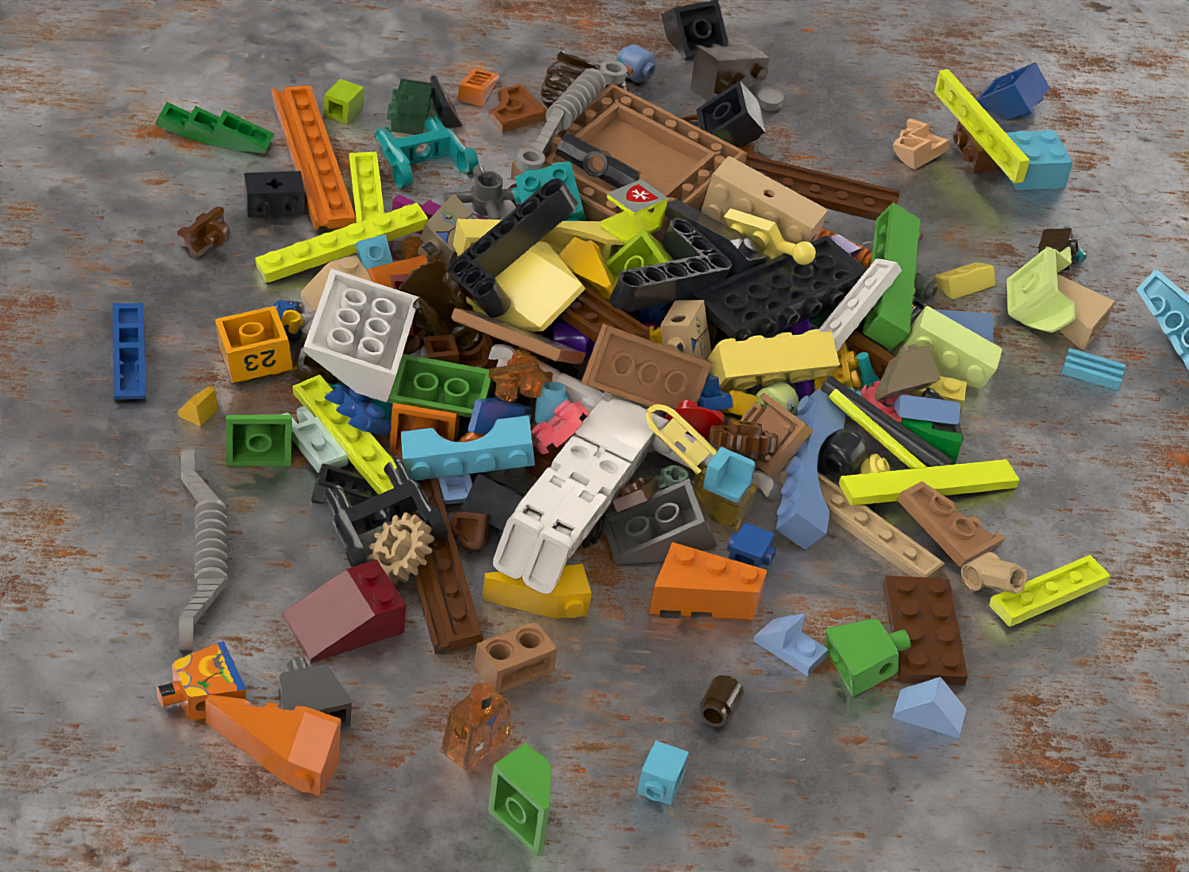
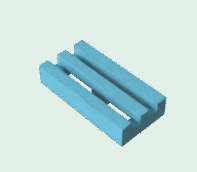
(1093, 369)

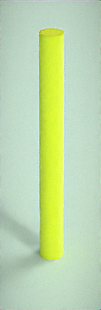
(875, 430)

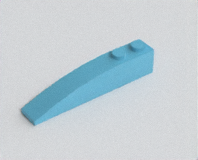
(1170, 309)

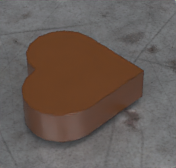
(471, 529)

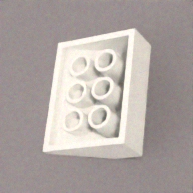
(361, 332)

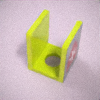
(635, 201)

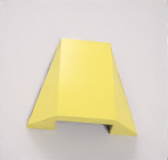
(537, 287)

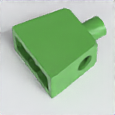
(865, 653)

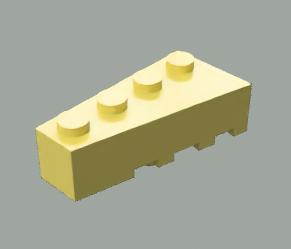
(774, 359)

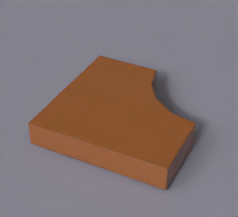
(516, 109)

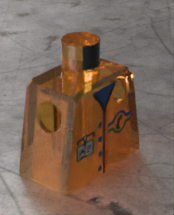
(476, 726)

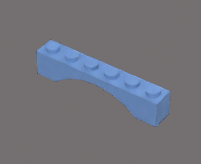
(803, 510)

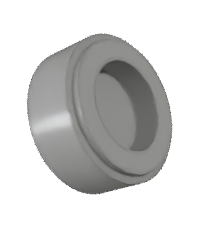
(770, 99)

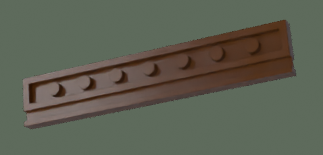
(827, 189)
(591, 311)
(443, 585)

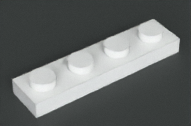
(860, 300)

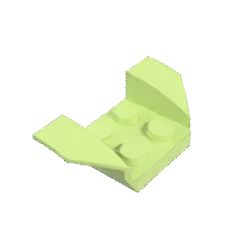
(1035, 295)

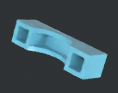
(504, 447)

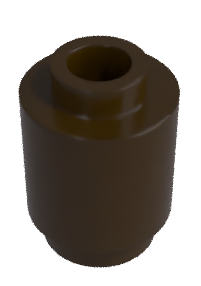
(721, 700)

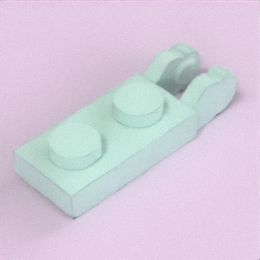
(316, 441)

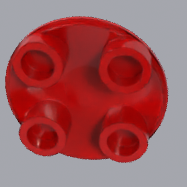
(698, 417)

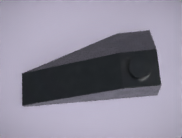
(735, 246)

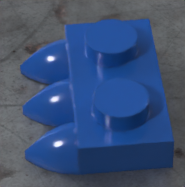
(360, 409)

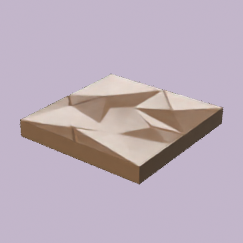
(665, 148)

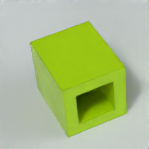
(343, 101)

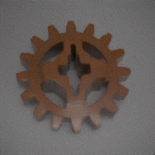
(743, 438)

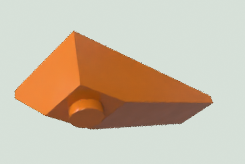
(292, 745)

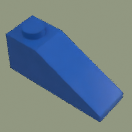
(488, 410)

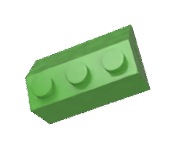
(439, 385)

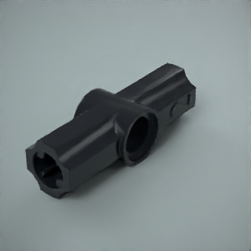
(582, 154)

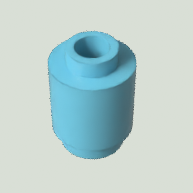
(551, 396)

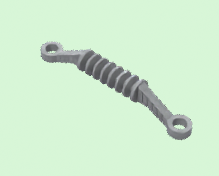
(569, 108)
(209, 549)

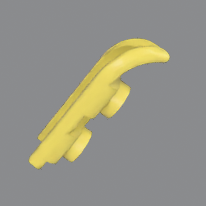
(675, 431)

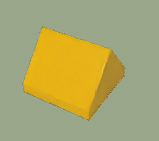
(200, 406)

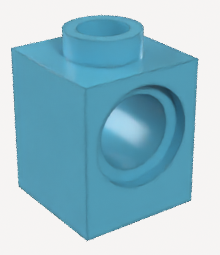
(373, 251)
(662, 772)

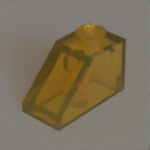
(722, 509)

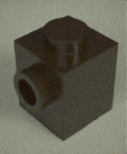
(1059, 240)

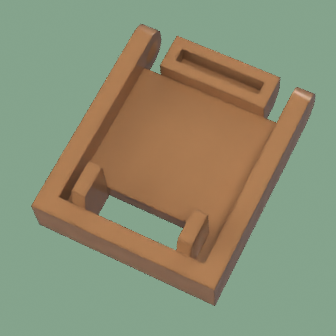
(788, 428)

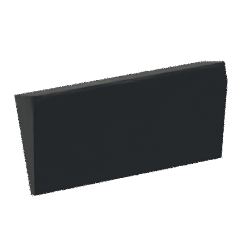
(443, 105)

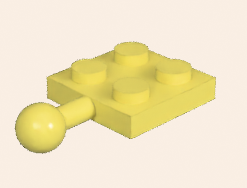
(768, 237)

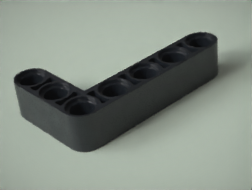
(508, 241)
(694, 268)

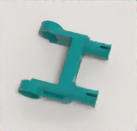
(440, 143)

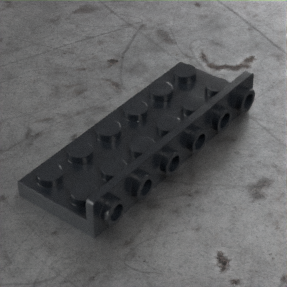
(781, 292)

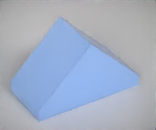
(931, 707)

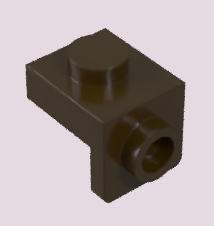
(306, 368)

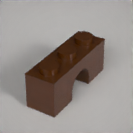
(445, 349)

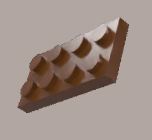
(929, 617)

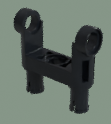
(372, 513)

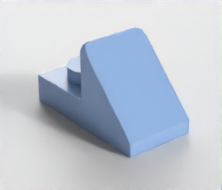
(788, 643)

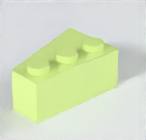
(954, 348)

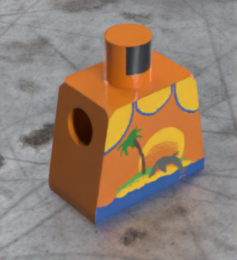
(200, 675)

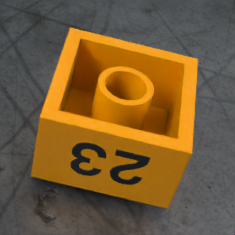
(253, 344)

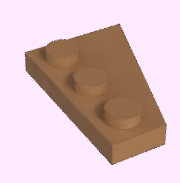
(952, 530)

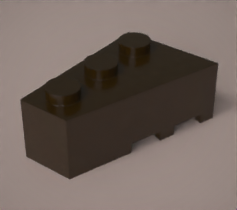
(722, 67)

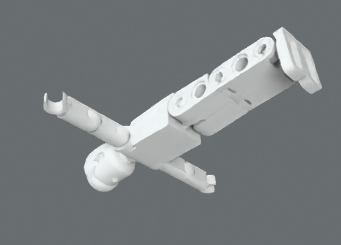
(580, 481)

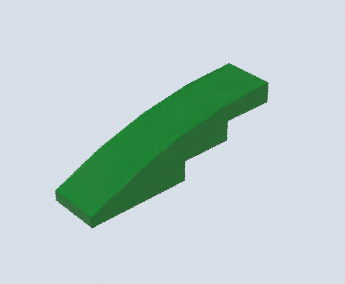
(223, 131)

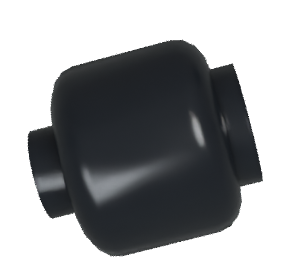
(843, 453)

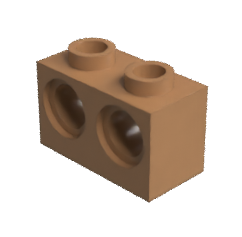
(515, 657)

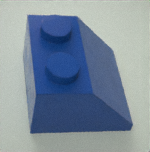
(1015, 92)

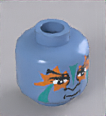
(638, 62)

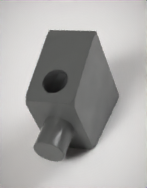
(313, 688)

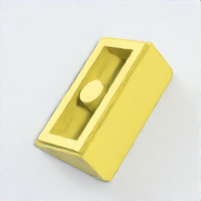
(966, 280)

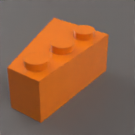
(707, 584)

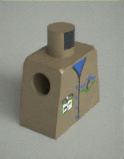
(440, 231)

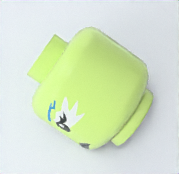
(782, 394)

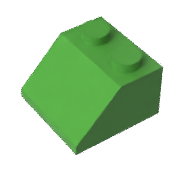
(258, 440)
(522, 795)

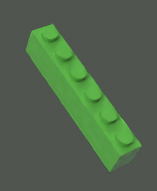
(896, 241)

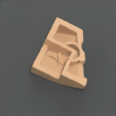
(917, 146)

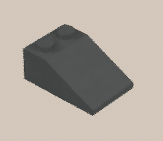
(649, 528)

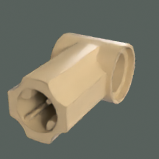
(994, 574)

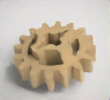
(402, 548)

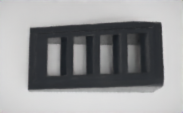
(332, 476)

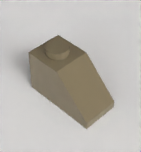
(908, 372)

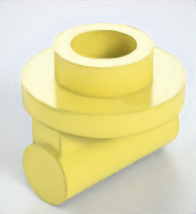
(874, 465)

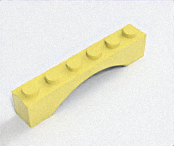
(471, 230)

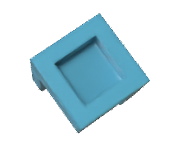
(729, 474)

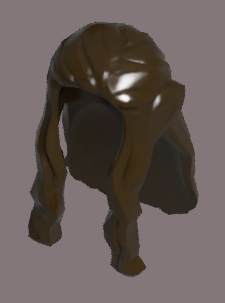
(563, 74)
(437, 298)

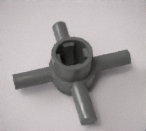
(485, 193)

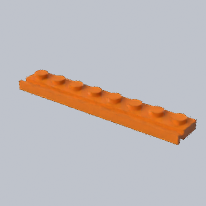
(314, 157)

